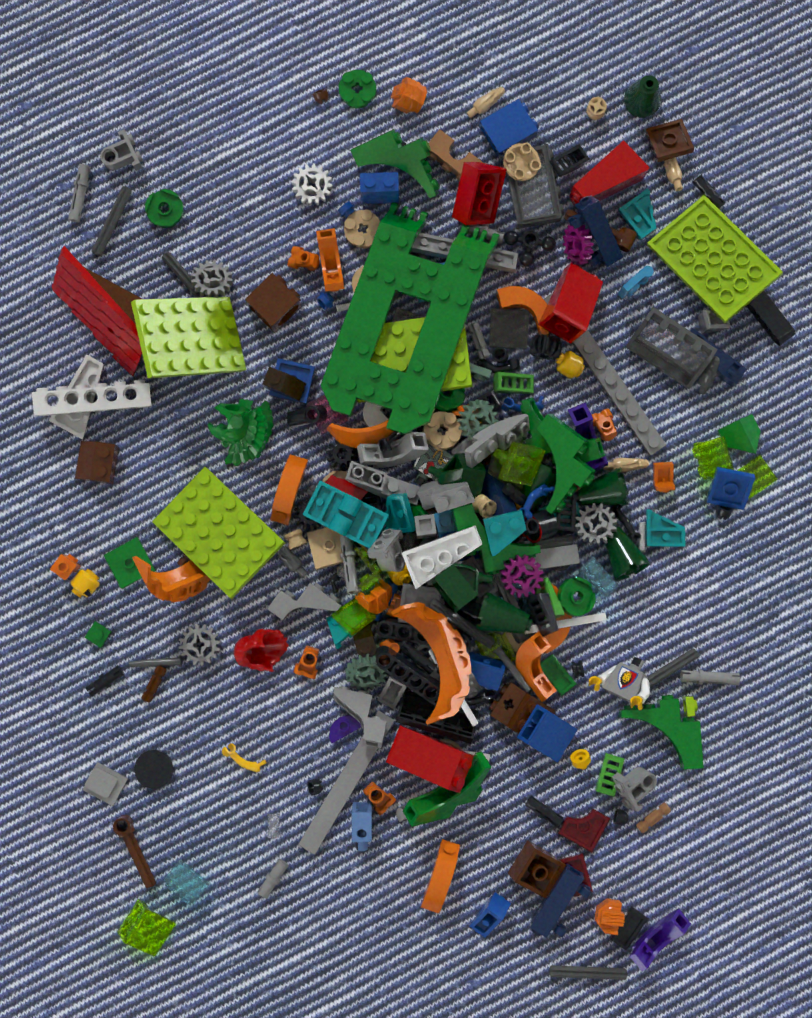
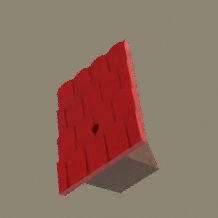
(101, 307)

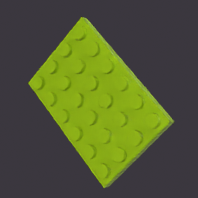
(714, 258)
(188, 336)
(397, 346)
(218, 532)

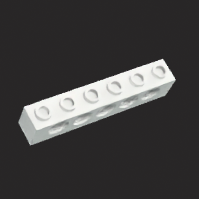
(42, 408)

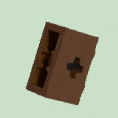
(497, 707)

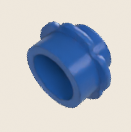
(346, 209)
(325, 300)

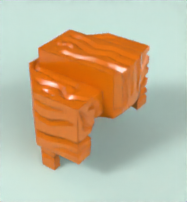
(408, 96)
(378, 598)
(609, 916)

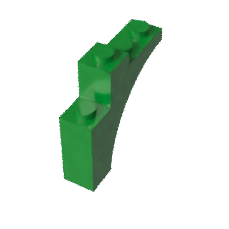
(410, 158)
(529, 407)
(570, 470)
(465, 517)
(683, 734)
(442, 802)

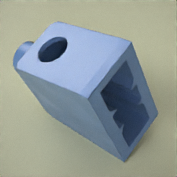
(362, 820)

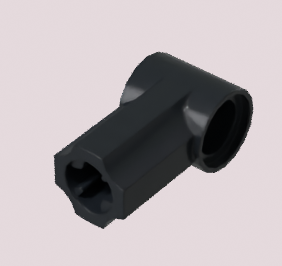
(306, 416)

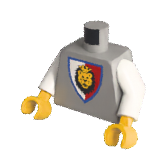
(625, 682)

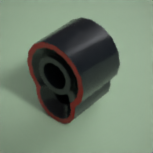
(547, 526)

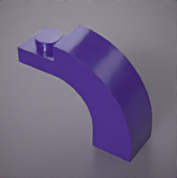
(582, 422)
(657, 937)

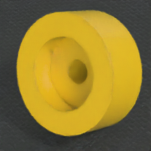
(580, 759)

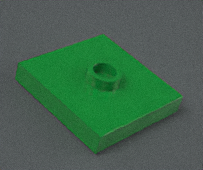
(122, 564)

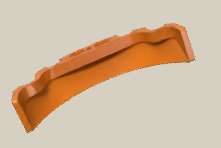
(354, 436)
(174, 584)
(449, 652)

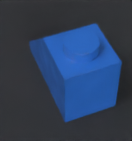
(487, 671)
(490, 915)

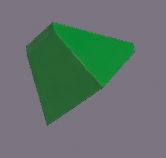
(742, 434)

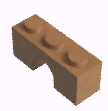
(440, 148)

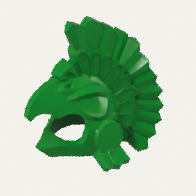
(246, 430)

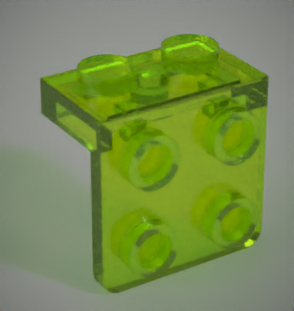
(712, 455)

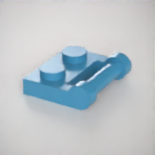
(634, 283)

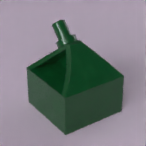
(457, 472)
(459, 585)

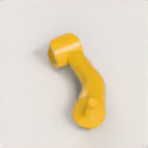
(252, 766)

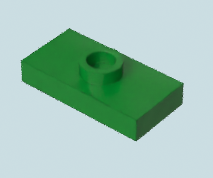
(557, 674)

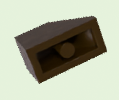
(283, 384)
(365, 642)

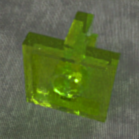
(519, 463)

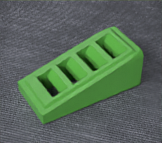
(497, 383)
(557, 607)
(598, 787)

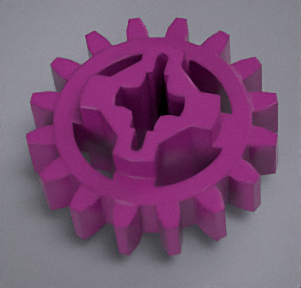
(578, 245)
(524, 583)

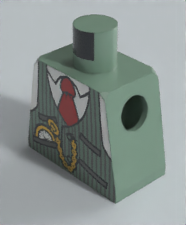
(433, 458)

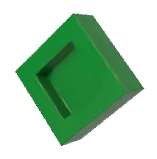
(98, 634)

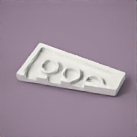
(87, 374)
(435, 556)

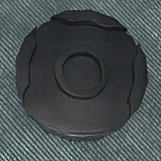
(153, 769)

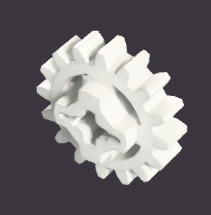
(318, 179)

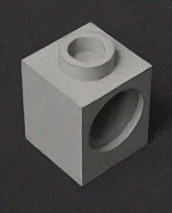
(425, 526)

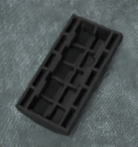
(416, 710)

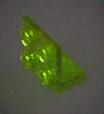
(368, 581)
(145, 929)

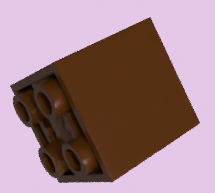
(274, 302)

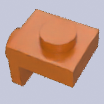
(663, 476)
(65, 566)

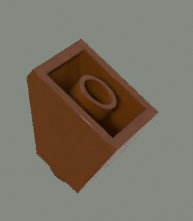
(97, 462)
(536, 869)

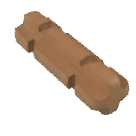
(653, 818)

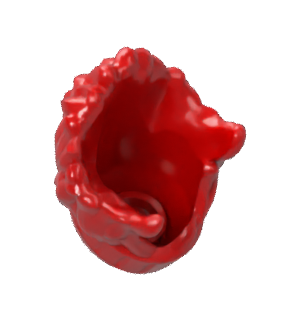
(261, 649)

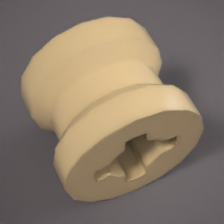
(598, 104)
(484, 506)
(295, 539)

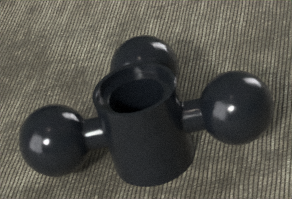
(527, 258)

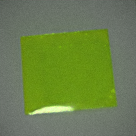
(763, 474)
(353, 617)
(499, 640)

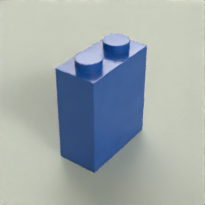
(508, 127)
(379, 188)
(547, 733)

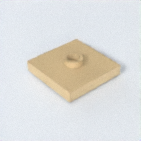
(325, 547)

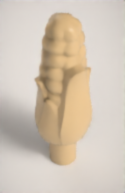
(484, 103)
(673, 173)
(627, 464)

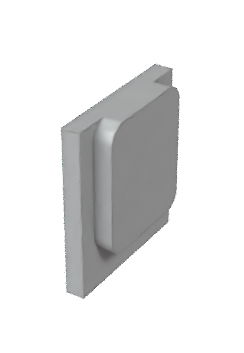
(105, 783)

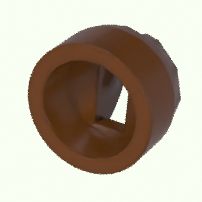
(321, 95)

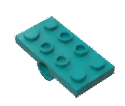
(346, 514)

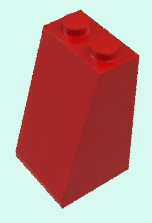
(611, 175)
(571, 303)
(430, 759)

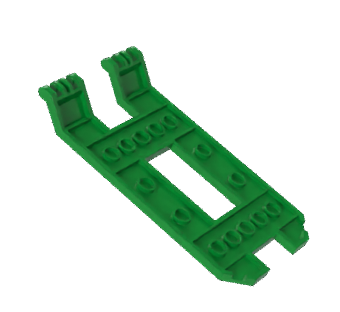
(392, 270)

